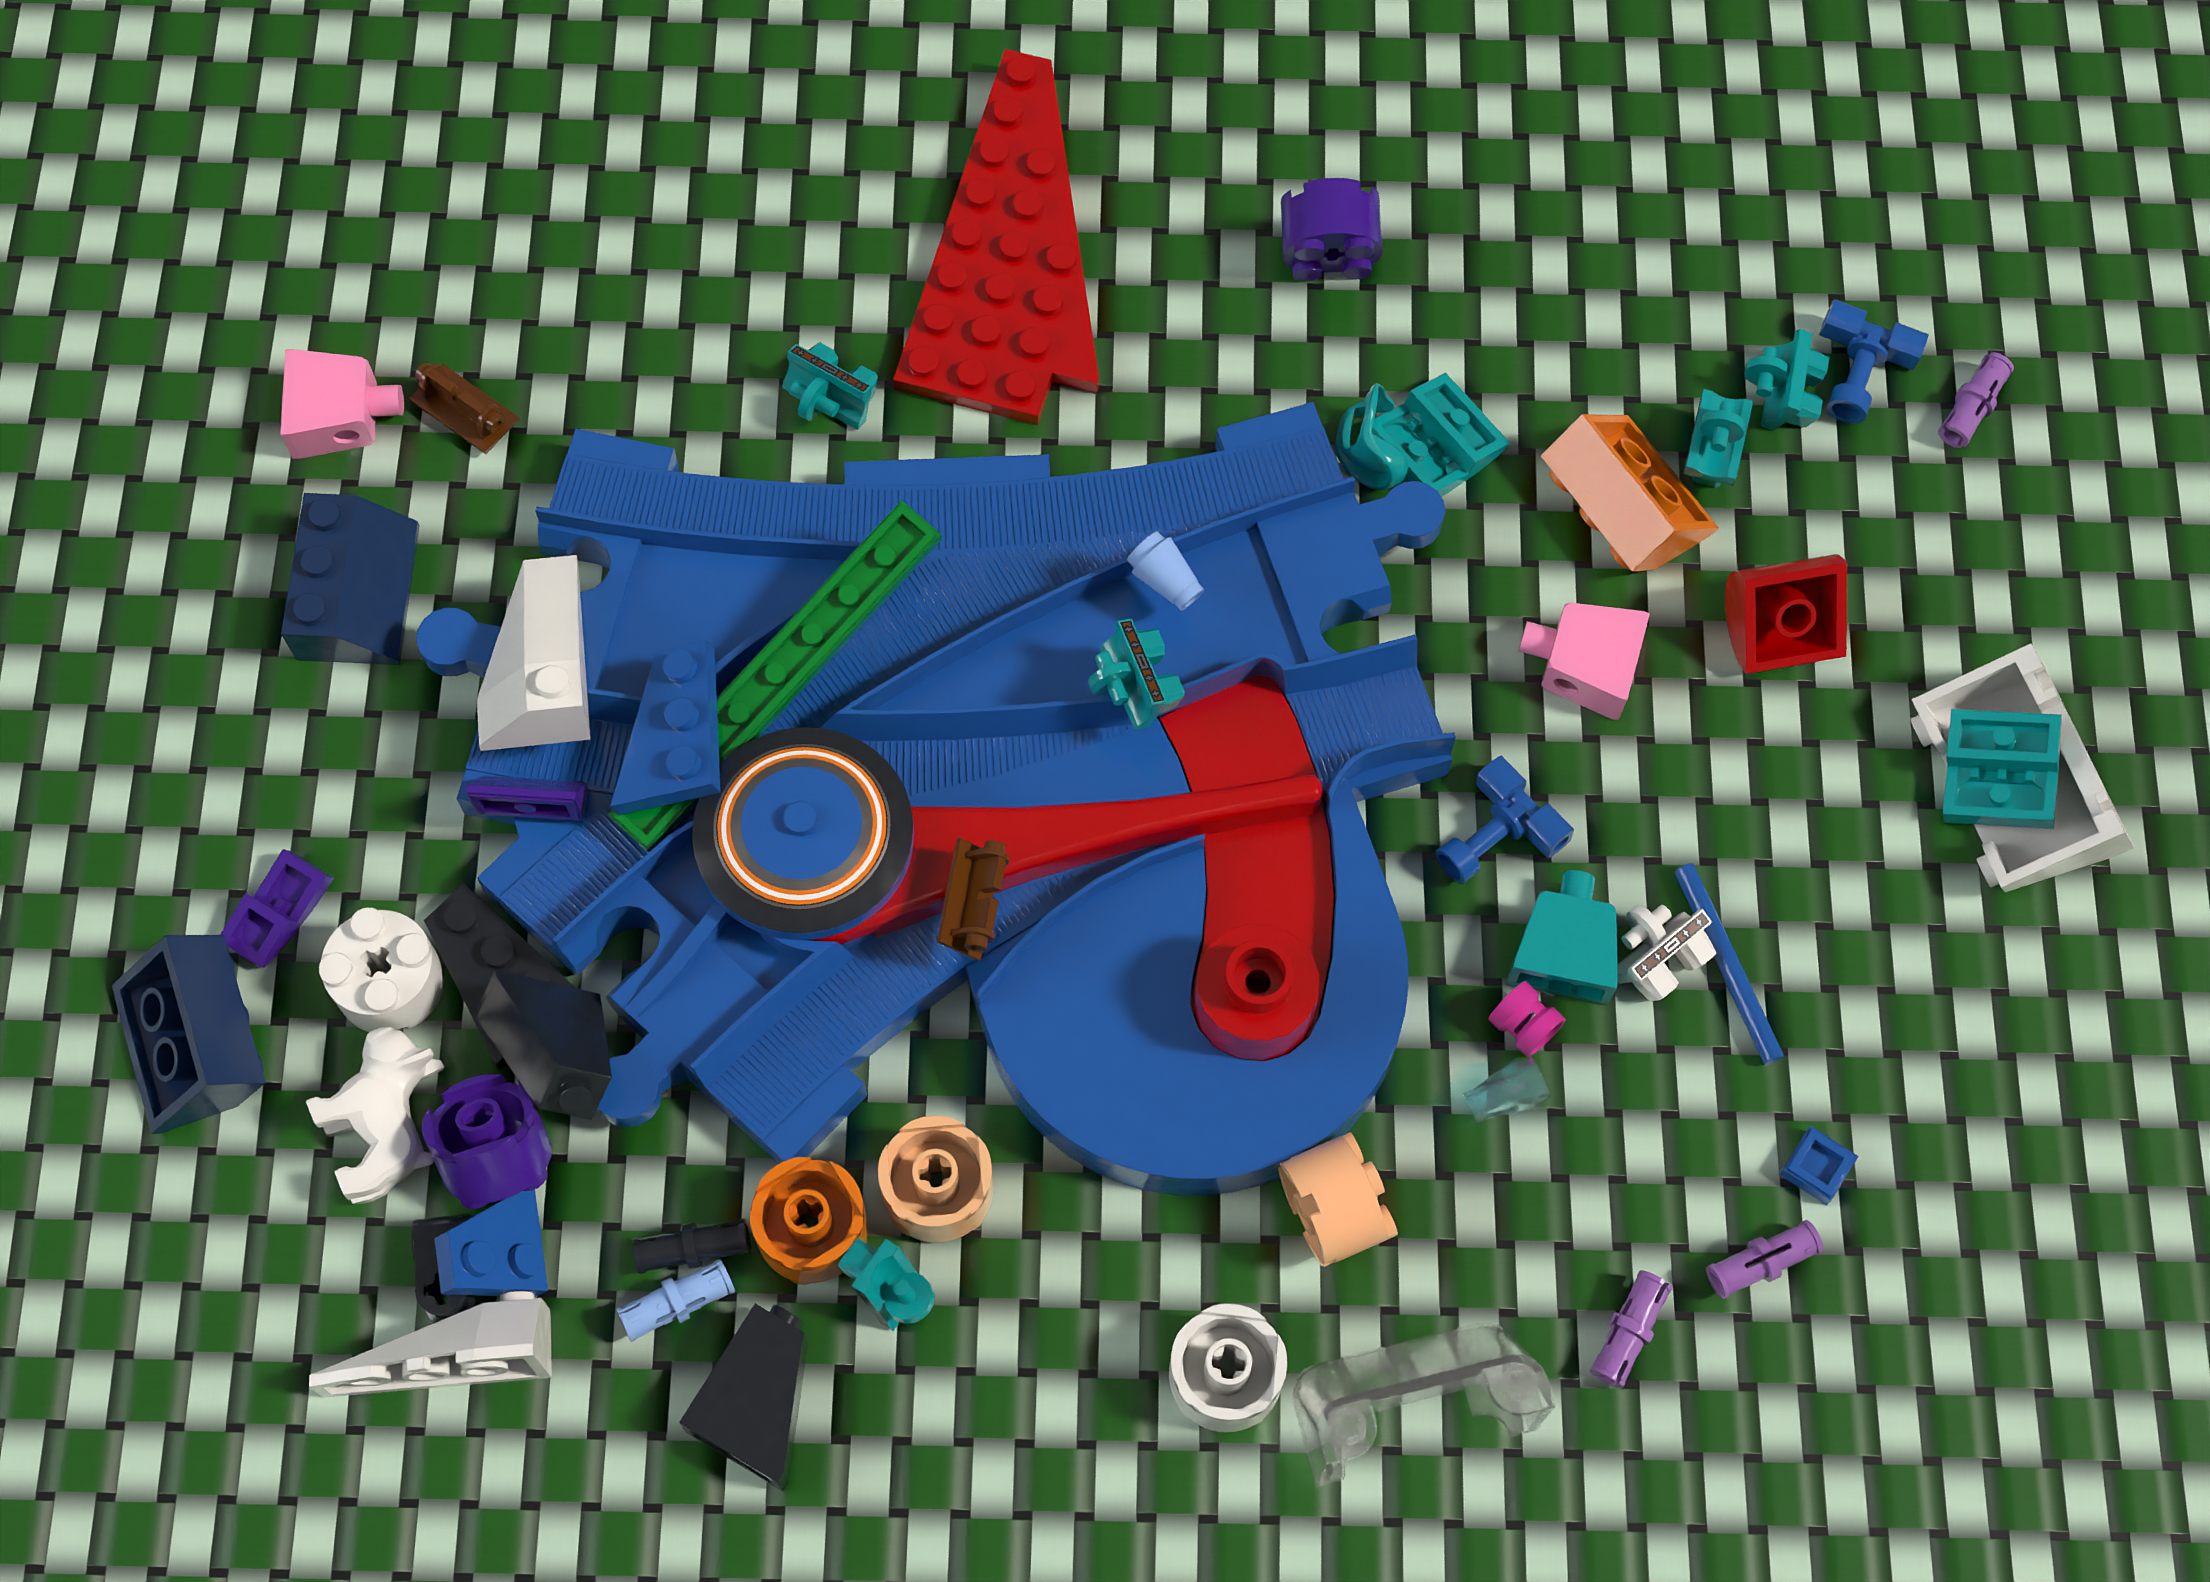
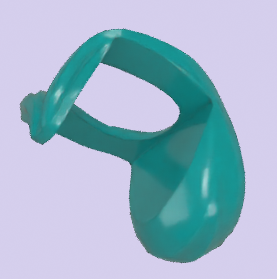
(1370, 458)

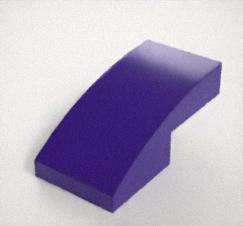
(277, 910)

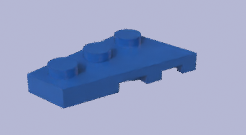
(674, 734)

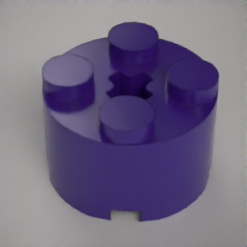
(1331, 229)
(487, 1140)

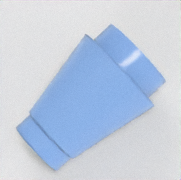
(1165, 570)

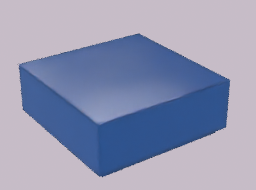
(1818, 1165)

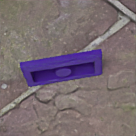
(528, 797)

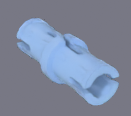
(675, 1300)

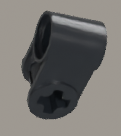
(426, 1268)

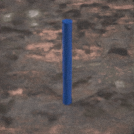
(1730, 967)

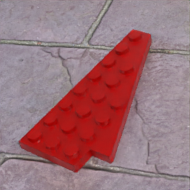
(1008, 277)

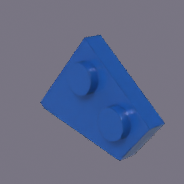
(494, 1251)

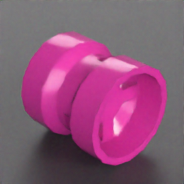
(1517, 1010)

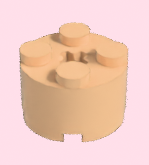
(905, 1173)
(1337, 1199)

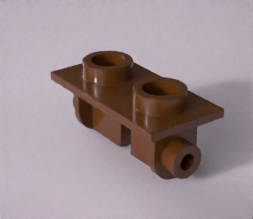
(461, 406)
(968, 903)

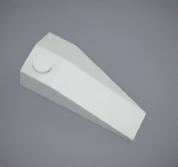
(537, 667)
(473, 1347)

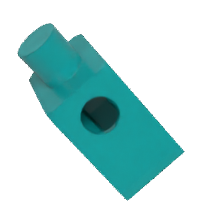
(1569, 943)

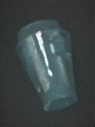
(1508, 1091)

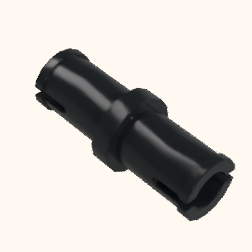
(691, 1246)

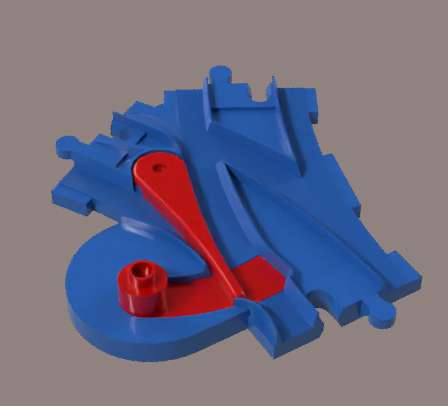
(991, 725)

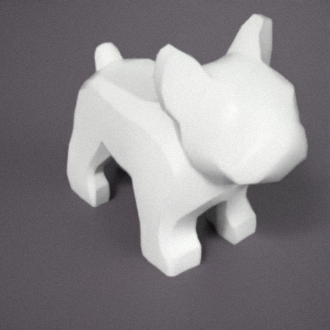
(379, 1111)

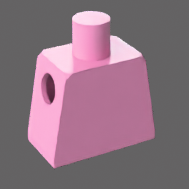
(332, 403)
(1589, 654)

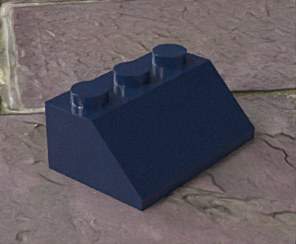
(349, 581)
(187, 1031)

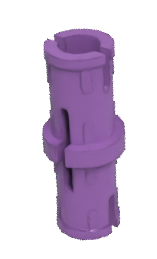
(1976, 400)
(1732, 1275)
(1631, 1329)

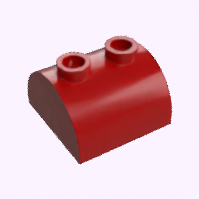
(1788, 613)

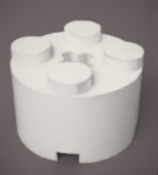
(373, 943)
(1256, 1353)

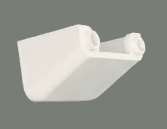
(2085, 817)

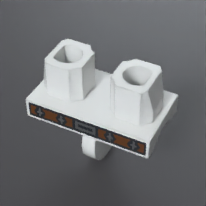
(1680, 936)

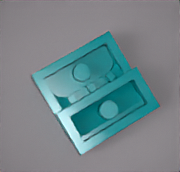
(1441, 435)
(2002, 768)

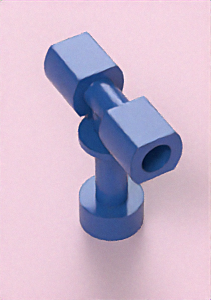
(1868, 348)
(1512, 815)

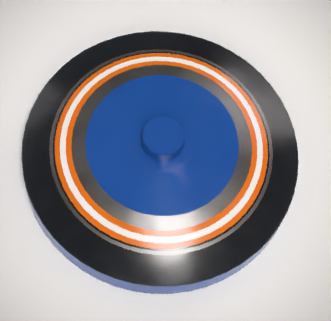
(804, 834)

